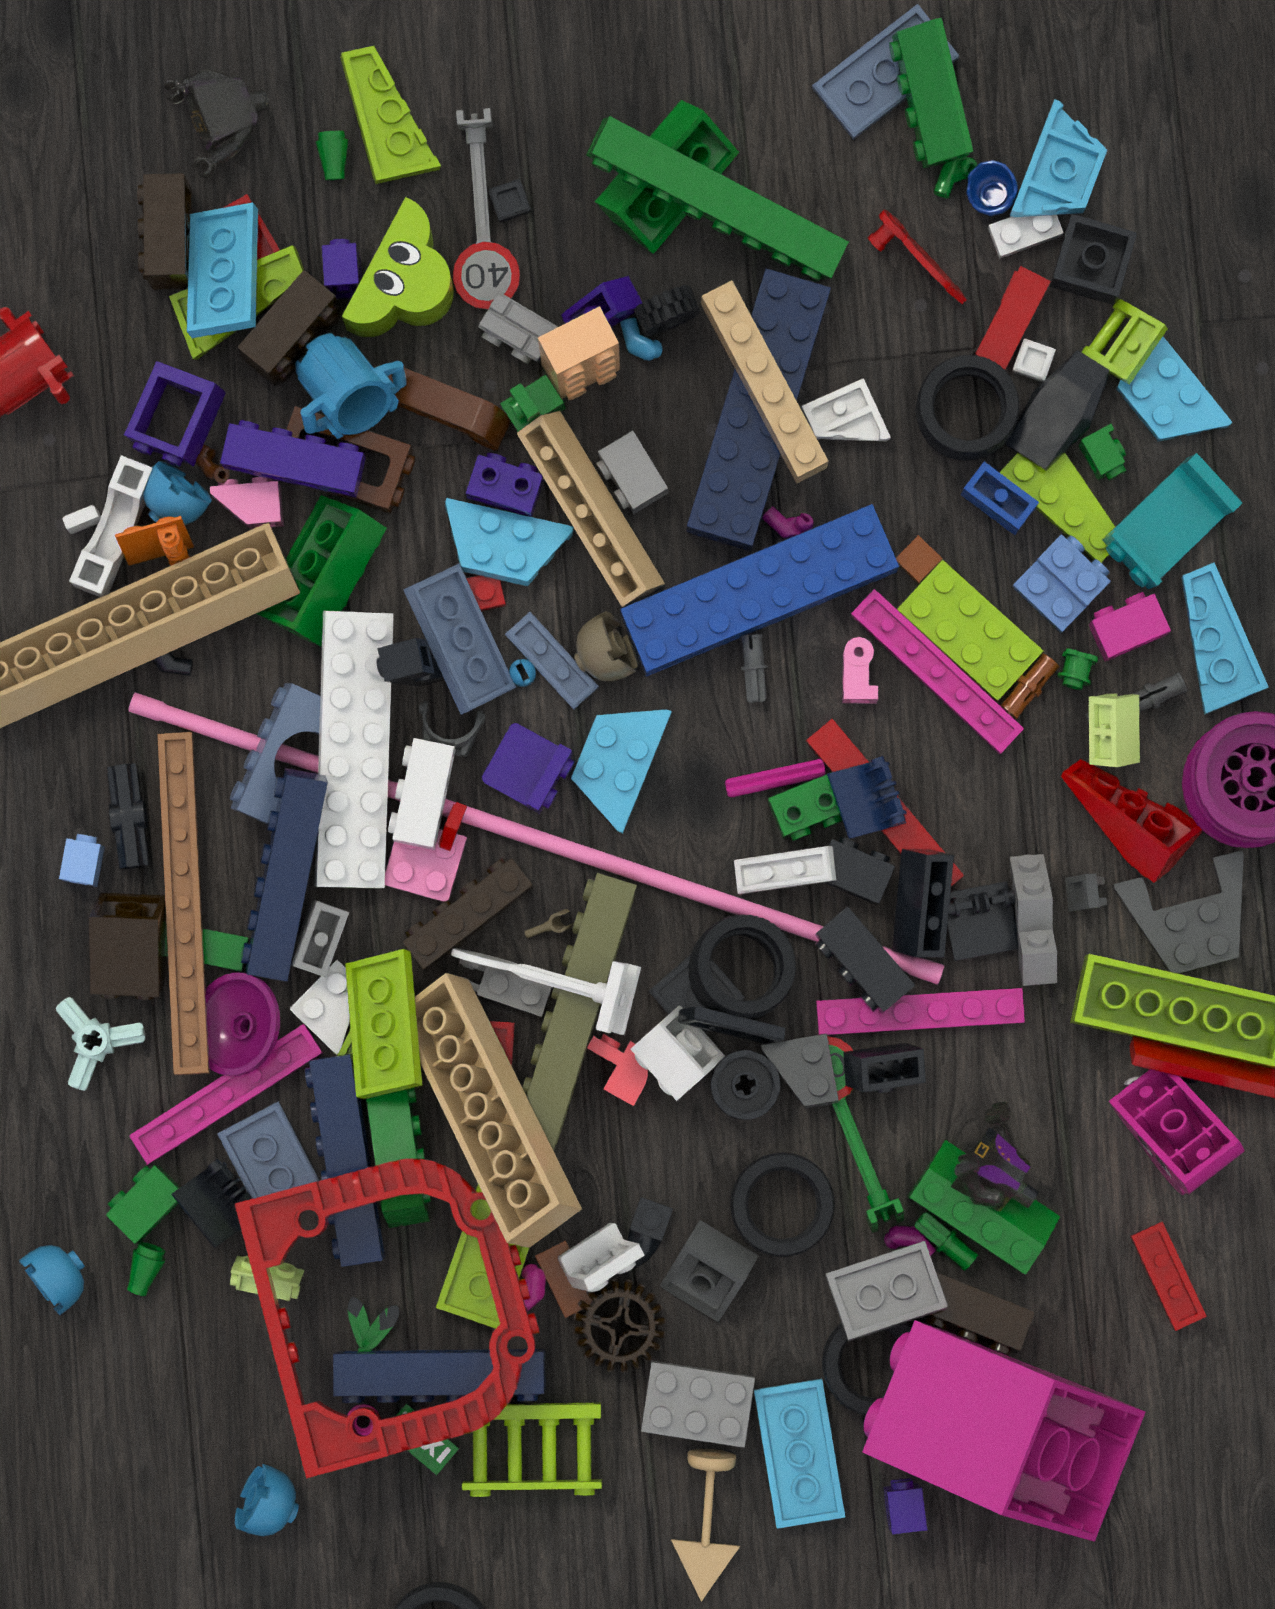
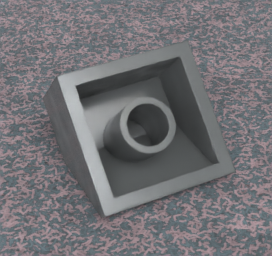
(709, 1271)

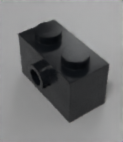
(884, 1067)

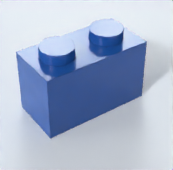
(999, 498)

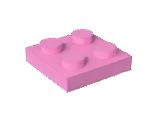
(425, 870)

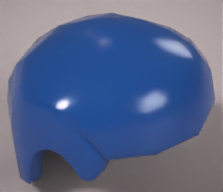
(991, 188)

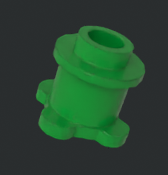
(1076, 669)

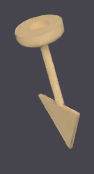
(704, 1559)

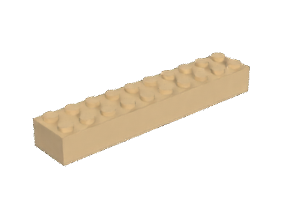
(142, 622)

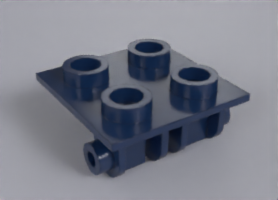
(867, 798)

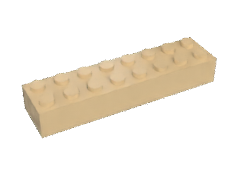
(490, 1113)

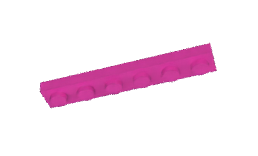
(937, 671)
(922, 1012)
(223, 1096)

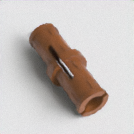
(1029, 686)

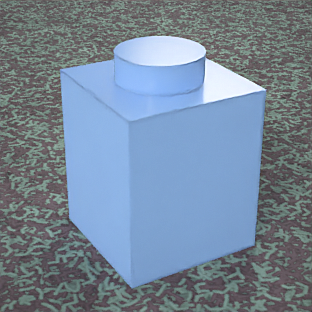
(82, 860)

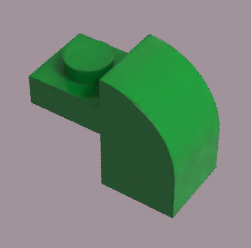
(531, 402)

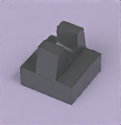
(1083, 892)

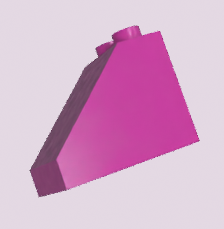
(1001, 1432)

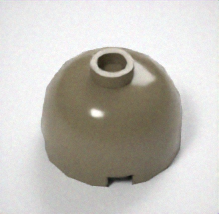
(604, 650)

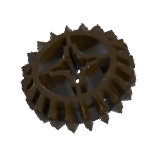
(613, 1354)

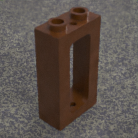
(401, 463)

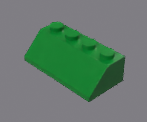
(931, 93)
(635, 209)
(325, 566)
(1010, 1234)

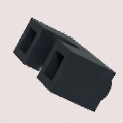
(408, 663)

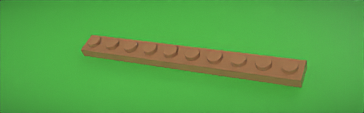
(183, 904)

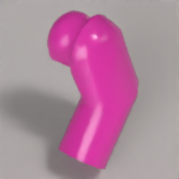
(536, 1284)

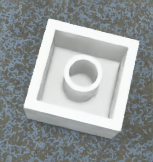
(677, 1054)

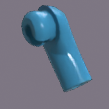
(638, 344)

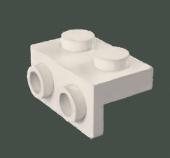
(599, 1258)

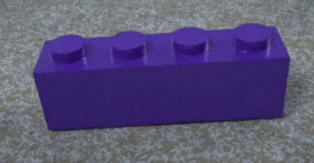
(292, 459)

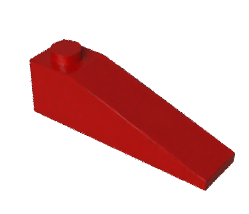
(1141, 830)

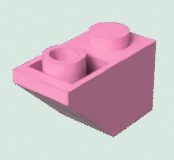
(251, 502)

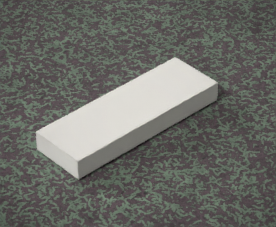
(785, 870)

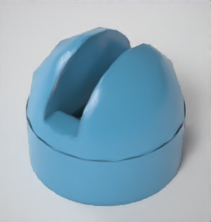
(516, 676)

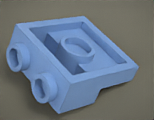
(1062, 582)

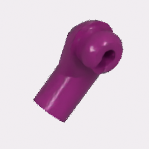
(790, 526)

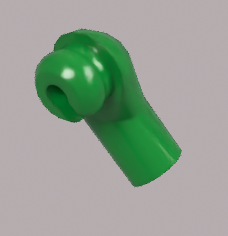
(953, 172)

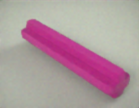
(775, 778)

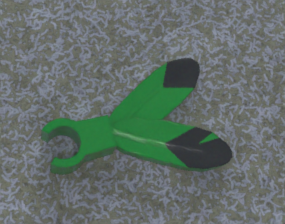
(366, 1335)

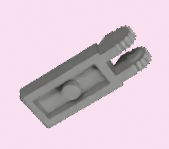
(510, 989)

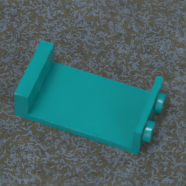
(1170, 521)

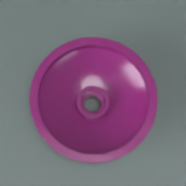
(231, 1005)

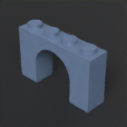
(293, 712)

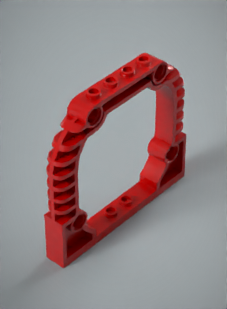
(328, 1437)

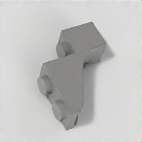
(1034, 920)

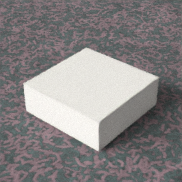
(1033, 360)
(81, 519)

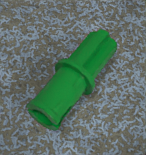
(945, 1240)

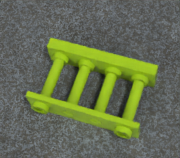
(548, 1415)

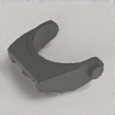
(462, 745)

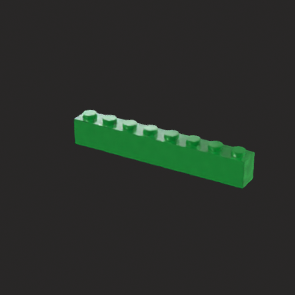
(717, 199)

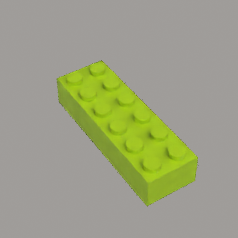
(1176, 1010)

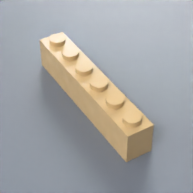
(764, 382)
(590, 508)

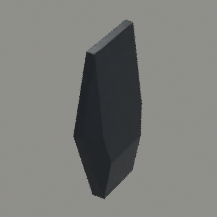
(1059, 410)

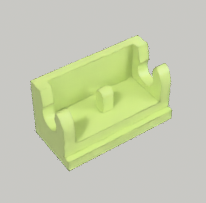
(1114, 730)

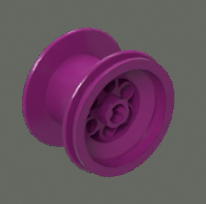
(1207, 771)

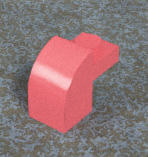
(628, 1076)

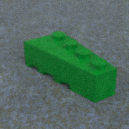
(394, 1139)

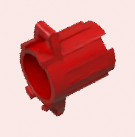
(27, 364)

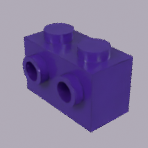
(505, 485)

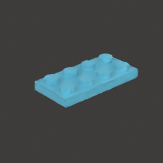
(222, 270)
(799, 1453)

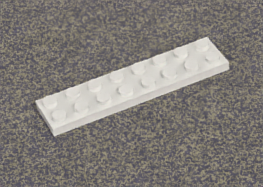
(353, 751)

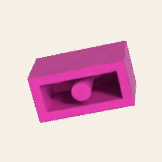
(1128, 626)

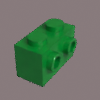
(804, 808)

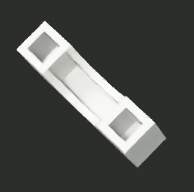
(123, 508)

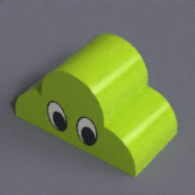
(403, 279)

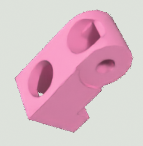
(856, 662)

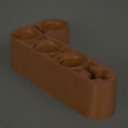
(454, 408)

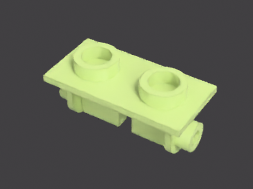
(285, 1278)

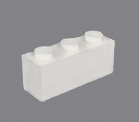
(422, 793)

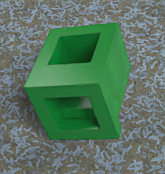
(1103, 453)

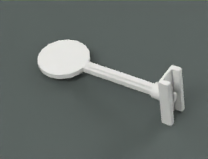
(614, 996)

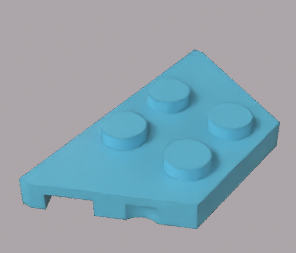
(1060, 168)
(1171, 397)
(503, 542)
(618, 760)

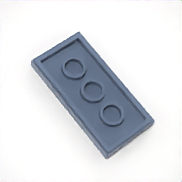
(866, 82)
(459, 638)

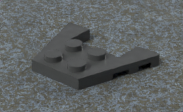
(1193, 931)

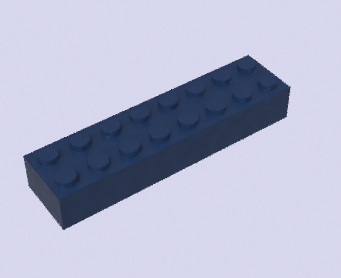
(742, 450)

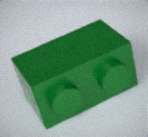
(144, 1204)

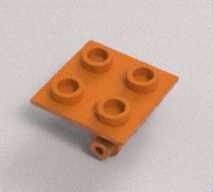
(164, 538)

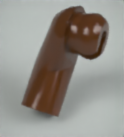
(210, 469)

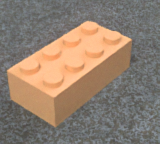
(580, 354)

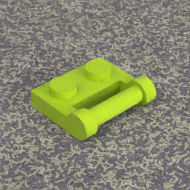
(1131, 346)

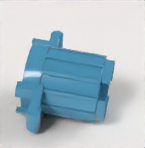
(346, 387)

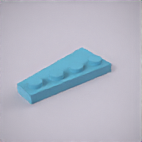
(1220, 646)

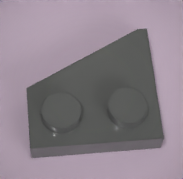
(805, 1068)

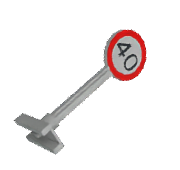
(484, 266)

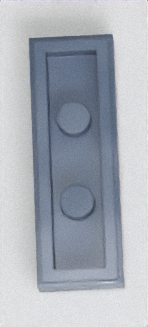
(551, 660)

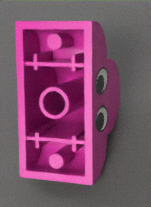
(1176, 1129)

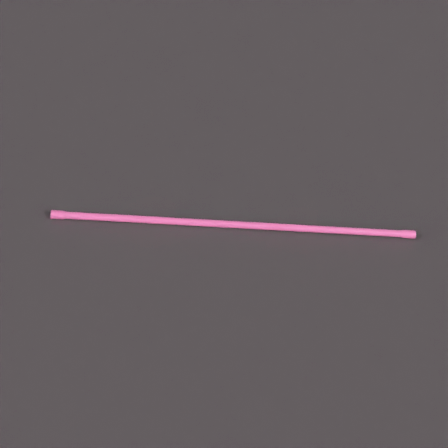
(159, 711)

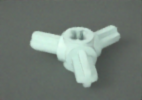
(110, 1036)

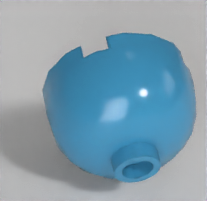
(173, 496)
(55, 1275)
(267, 1502)

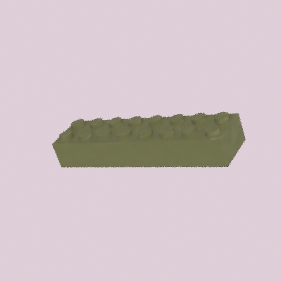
(574, 1015)

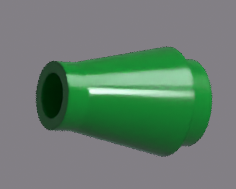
(332, 153)
(145, 1266)

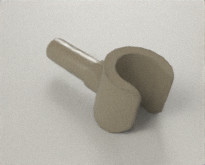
(553, 924)

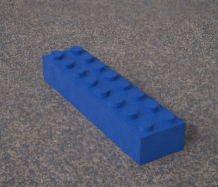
(759, 590)

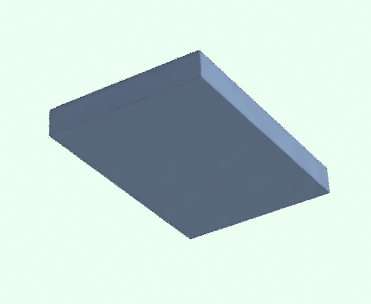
(267, 1153)

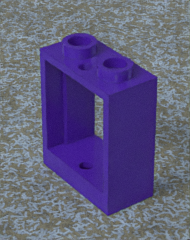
(199, 426)

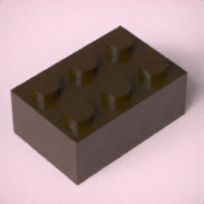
(165, 230)
(288, 327)

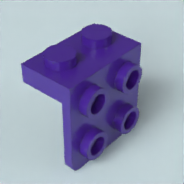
(528, 768)

